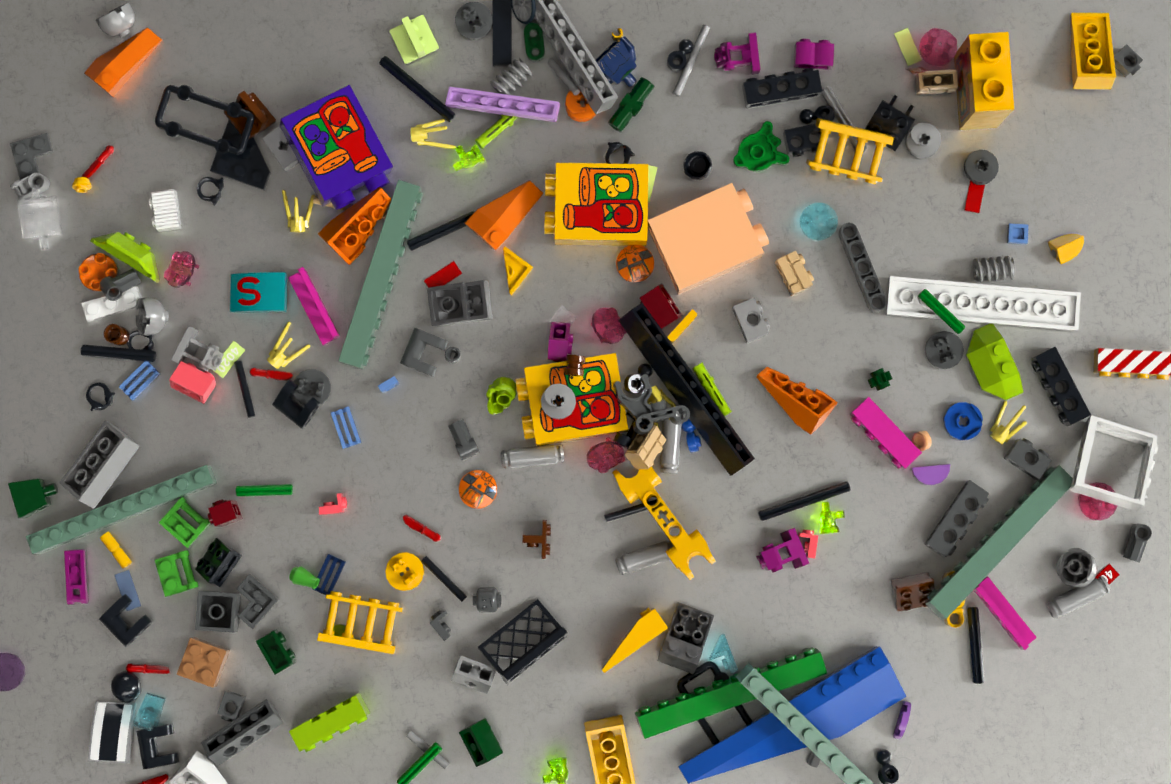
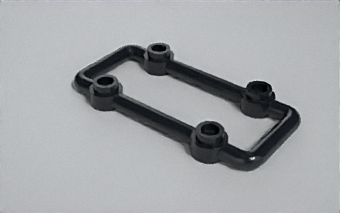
(233, 109)
(718, 675)

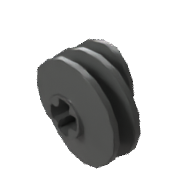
(977, 175)

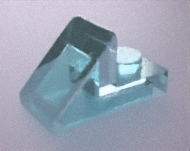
(722, 648)
(149, 712)

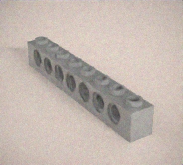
(575, 55)

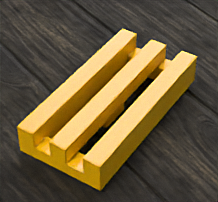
(682, 326)

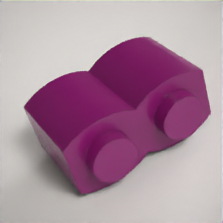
(814, 55)

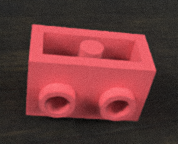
(192, 382)

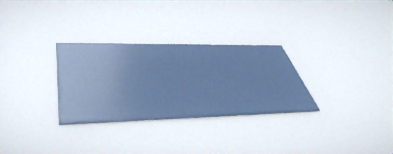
(127, 587)

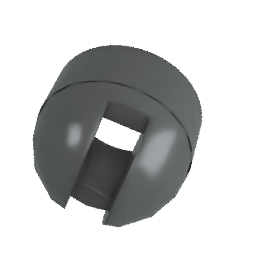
(448, 352)

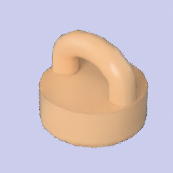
(922, 440)

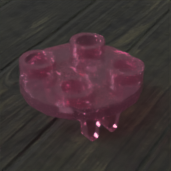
(946, 50)
(180, 269)
(607, 326)
(605, 455)
(1091, 508)

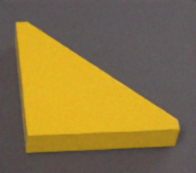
(516, 269)

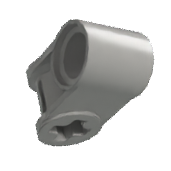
(23, 187)

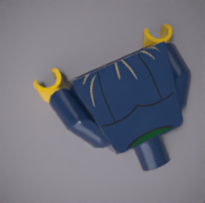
(618, 60)

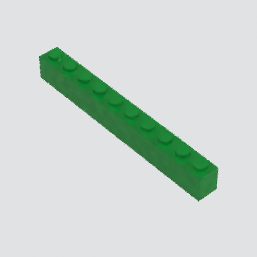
(727, 693)

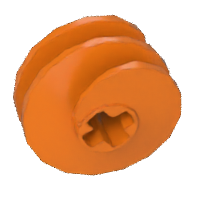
(574, 109)

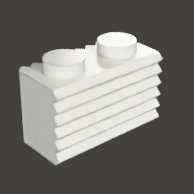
(166, 210)

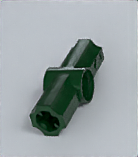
(631, 104)

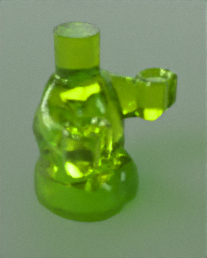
(468, 159)
(828, 519)
(558, 770)

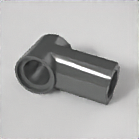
(116, 286)
(464, 443)
(1136, 545)

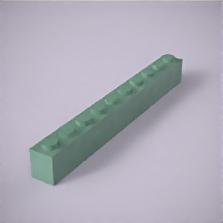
(380, 274)
(121, 509)
(999, 542)
(801, 726)

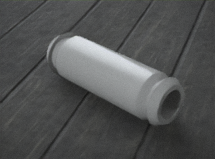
(671, 449)
(532, 456)
(643, 557)
(1078, 597)

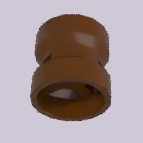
(112, 332)
(574, 365)

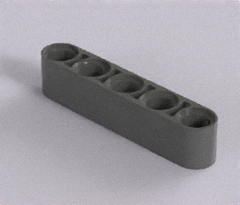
(862, 277)

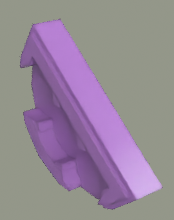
(931, 474)
(902, 720)

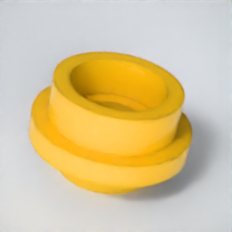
(81, 184)

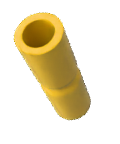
(117, 552)

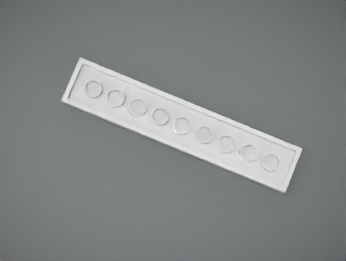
(986, 303)

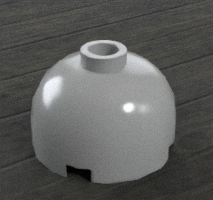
(117, 21)
(151, 316)
(1076, 568)

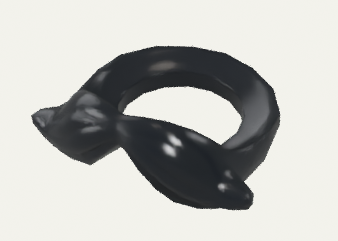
(616, 145)
(218, 183)
(150, 346)
(108, 397)

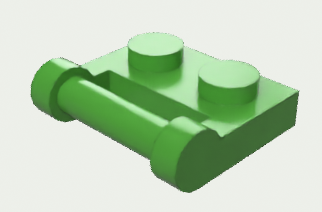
(181, 528)
(170, 574)

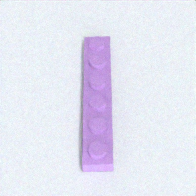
(502, 104)

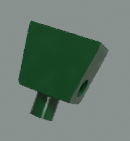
(31, 496)

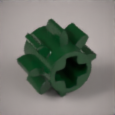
(880, 379)

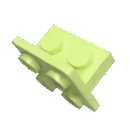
(414, 38)

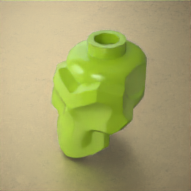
(500, 394)

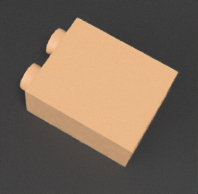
(707, 237)

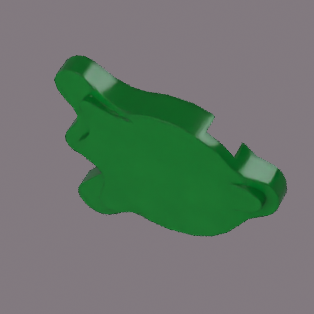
(760, 150)

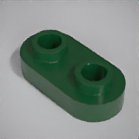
(534, 43)

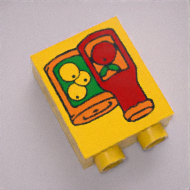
(984, 81)
(598, 204)
(596, 405)

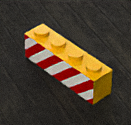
(1132, 363)

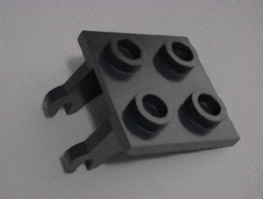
(891, 122)

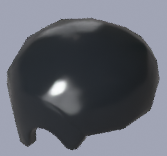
(697, 165)
(126, 686)

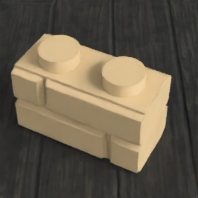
(936, 82)
(794, 273)
(645, 448)

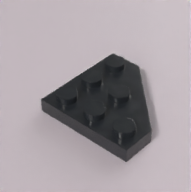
(245, 168)

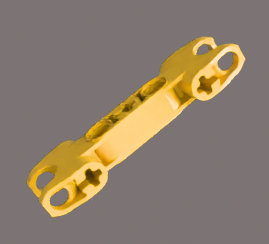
(684, 545)

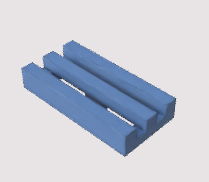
(128, 391)
(340, 412)

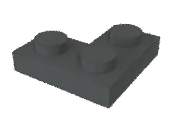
(26, 151)
(260, 601)

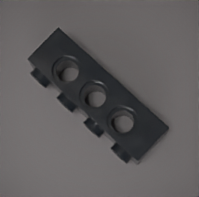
(808, 76)
(1079, 409)

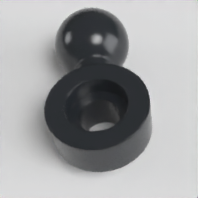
(685, 47)
(823, 112)
(637, 384)
(884, 757)

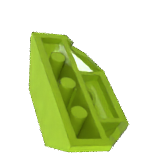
(129, 252)
(993, 363)

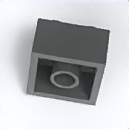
(217, 611)

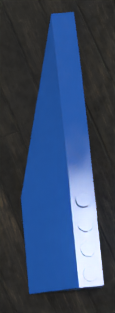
(831, 704)

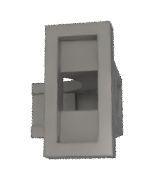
(189, 347)

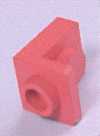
(331, 508)
(810, 546)

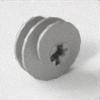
(929, 133)
(550, 395)

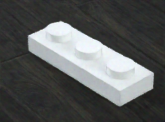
(103, 307)

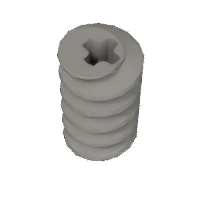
(512, 77)
(993, 268)

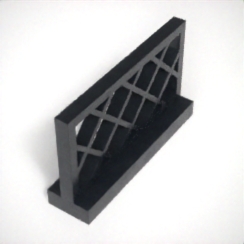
(535, 653)

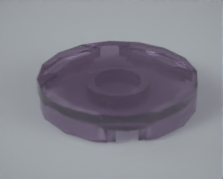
(11, 671)

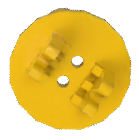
(399, 564)

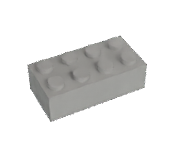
(99, 464)

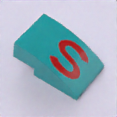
(258, 292)

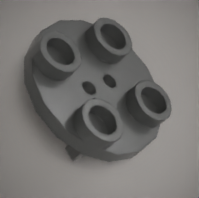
(468, 13)
(947, 358)
(321, 387)

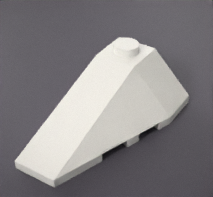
(197, 770)

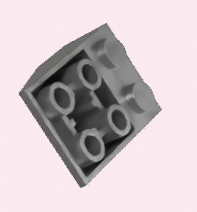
(685, 638)

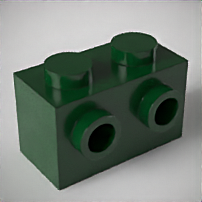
(481, 742)

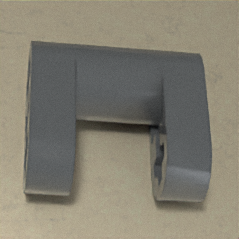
(415, 348)

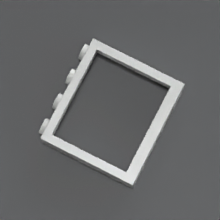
(1124, 432)

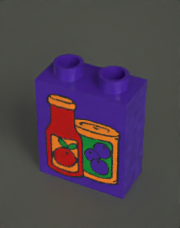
(337, 148)

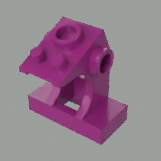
(749, 53)
(771, 559)

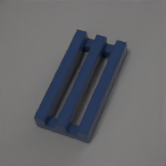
(342, 563)

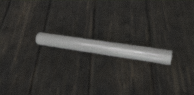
(691, 60)

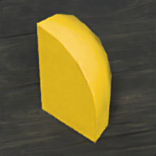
(1066, 246)

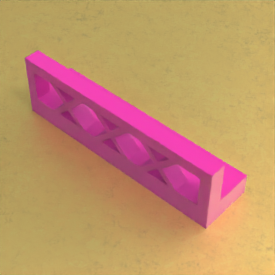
(314, 306)
(1004, 613)

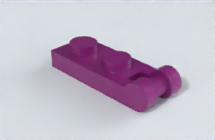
(76, 576)

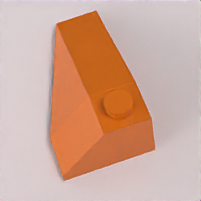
(121, 62)
(501, 216)
(351, 228)
(803, 405)

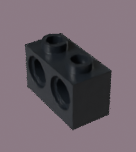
(802, 134)

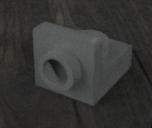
(442, 629)

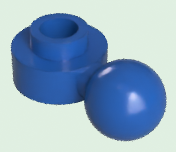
(693, 441)

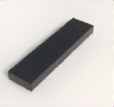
(502, 32)

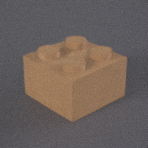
(203, 662)

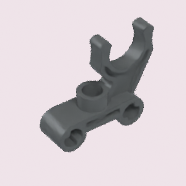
(649, 413)

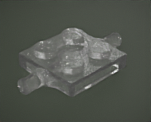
(39, 217)

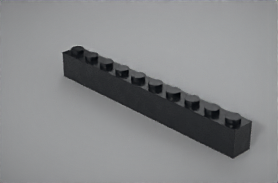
(686, 389)

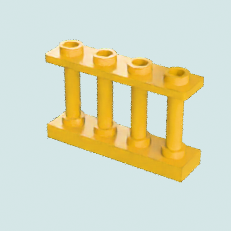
(845, 132)
(347, 637)

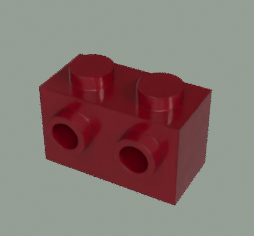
(661, 306)
(224, 513)

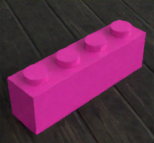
(885, 433)

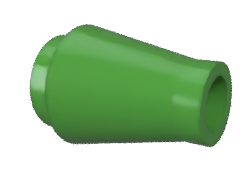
(302, 577)

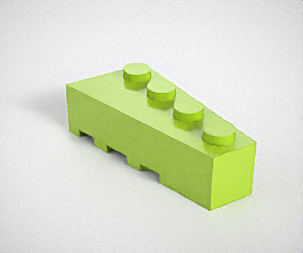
(329, 722)

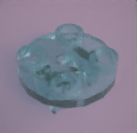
(811, 226)

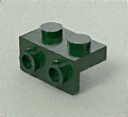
(276, 651)

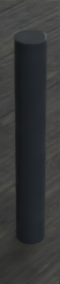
(244, 389)
(628, 511)
(443, 578)

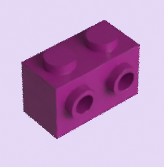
(559, 341)

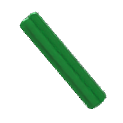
(941, 311)
(264, 490)
(420, 764)

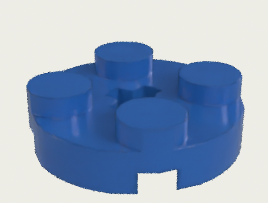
(973, 423)

